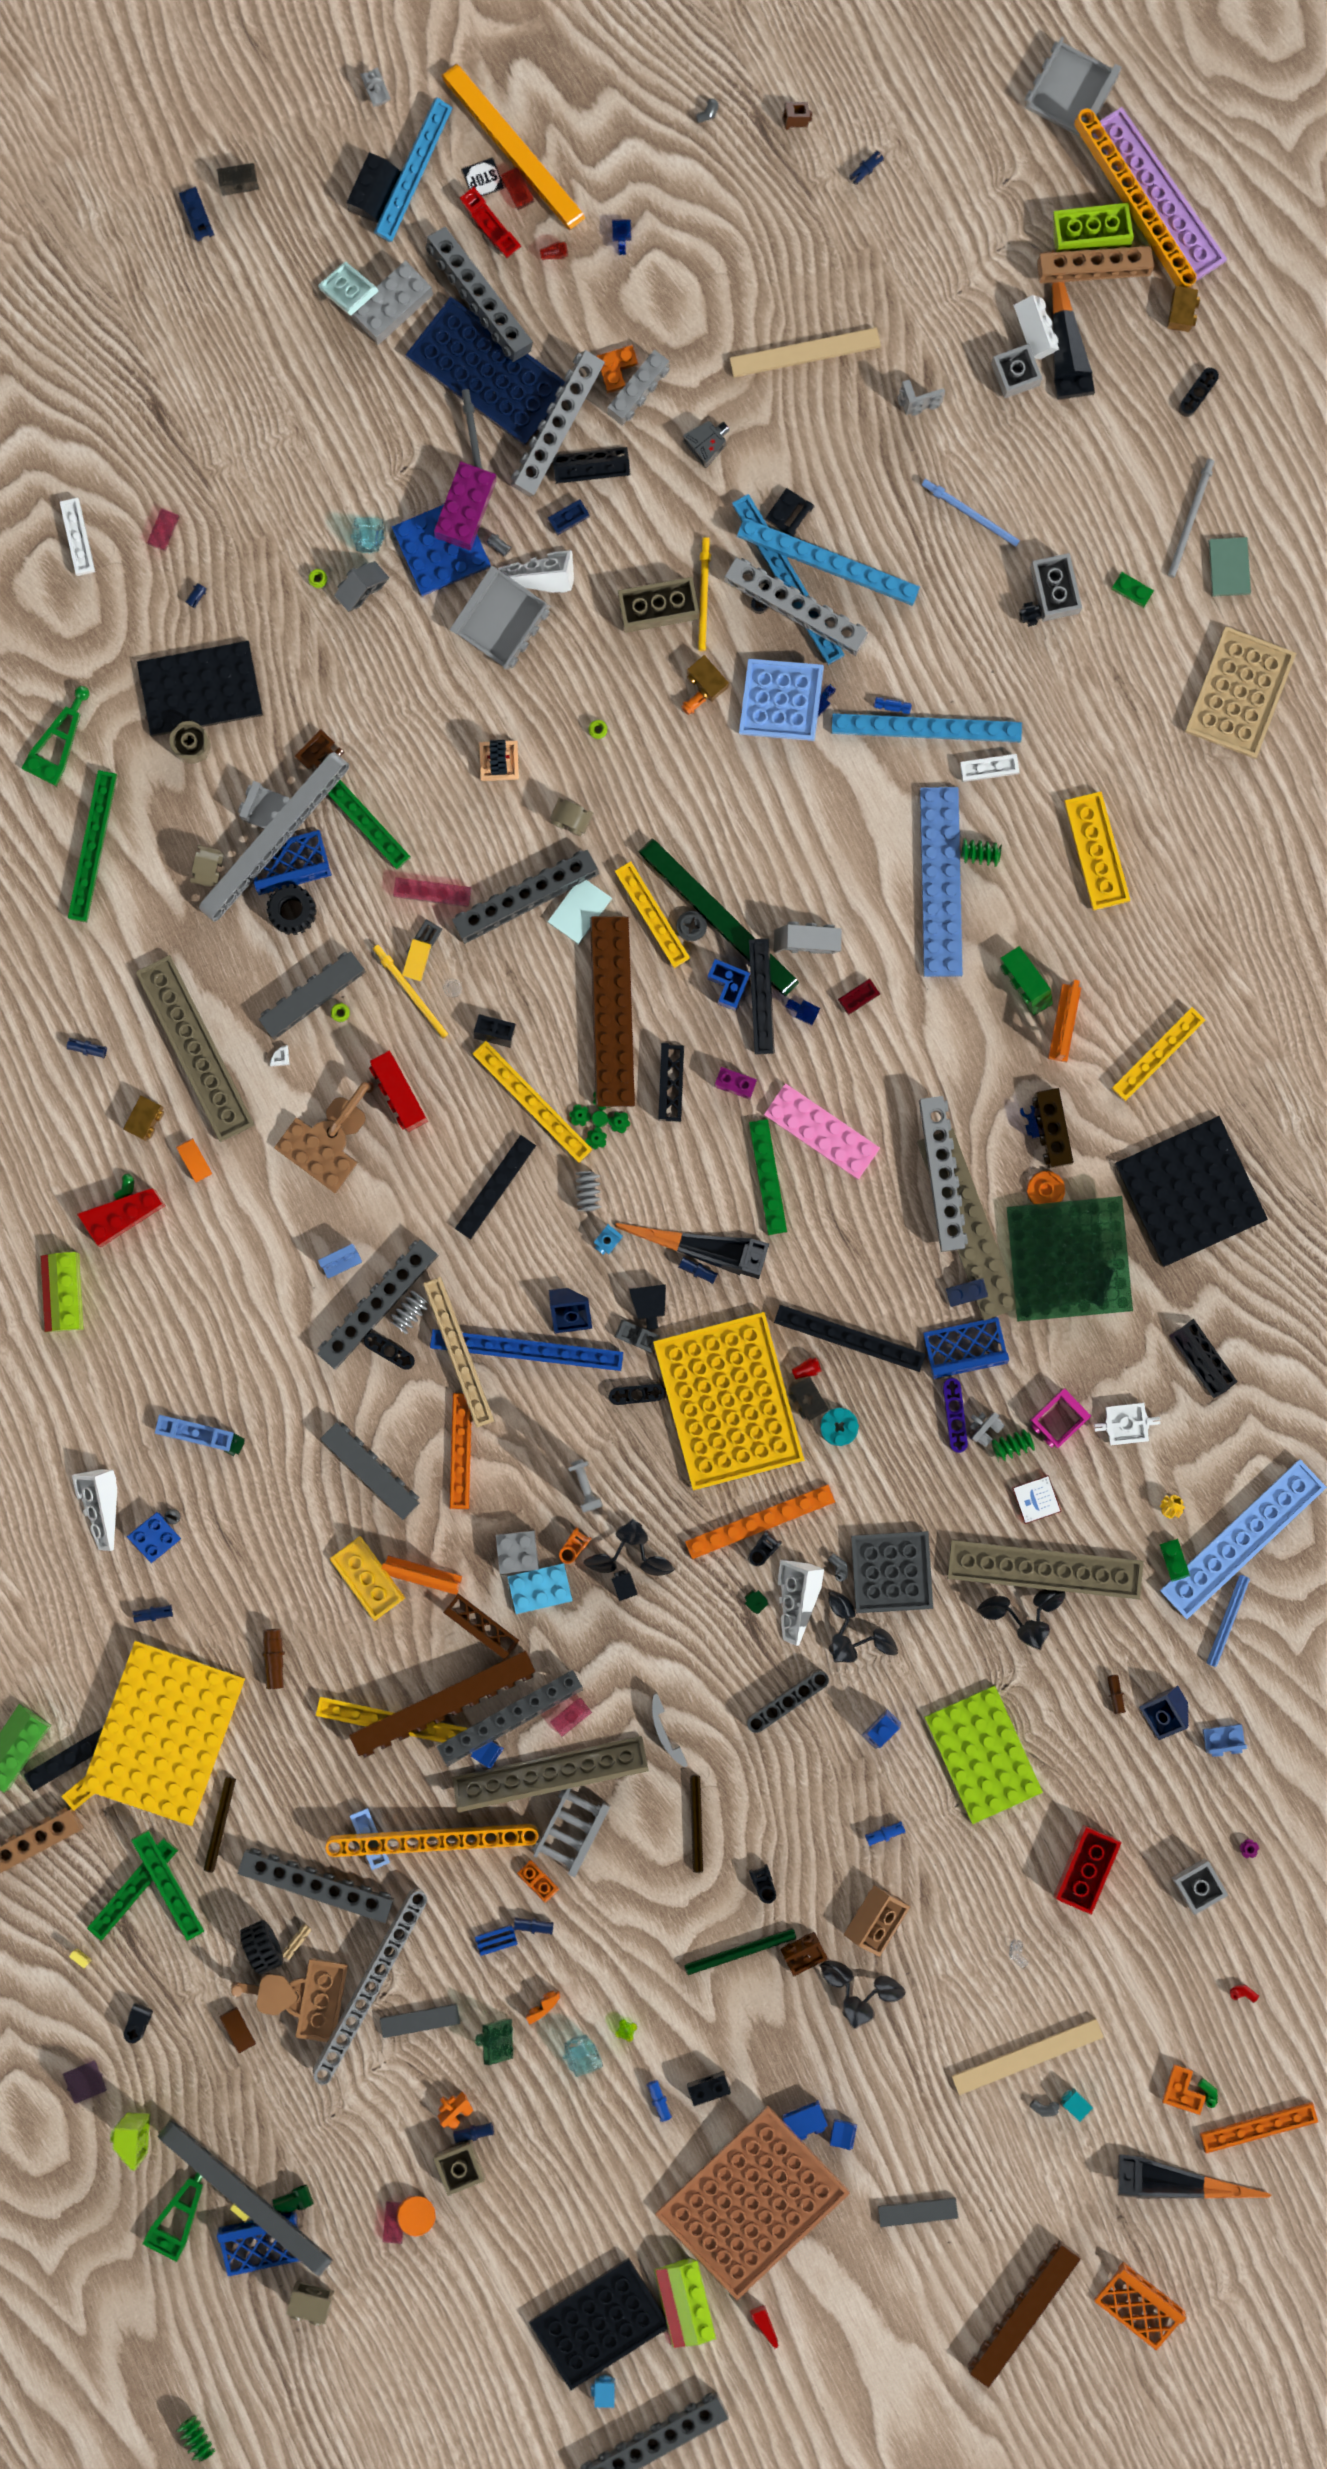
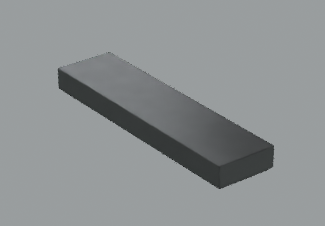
(420, 2020)
(918, 2212)

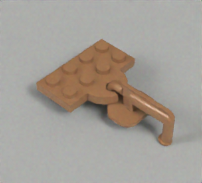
(317, 1151)
(317, 1999)

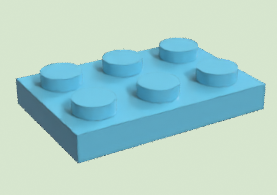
(540, 1588)

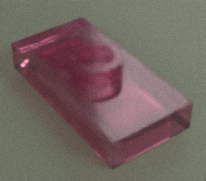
(163, 529)
(571, 1716)
(392, 2231)

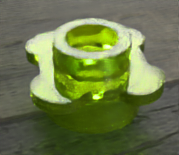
(620, 2033)

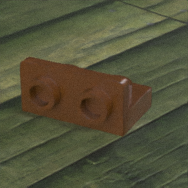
(804, 1953)

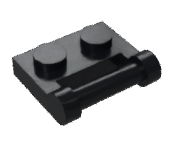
(783, 510)

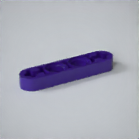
(952, 1415)

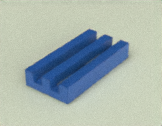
(480, 1945)

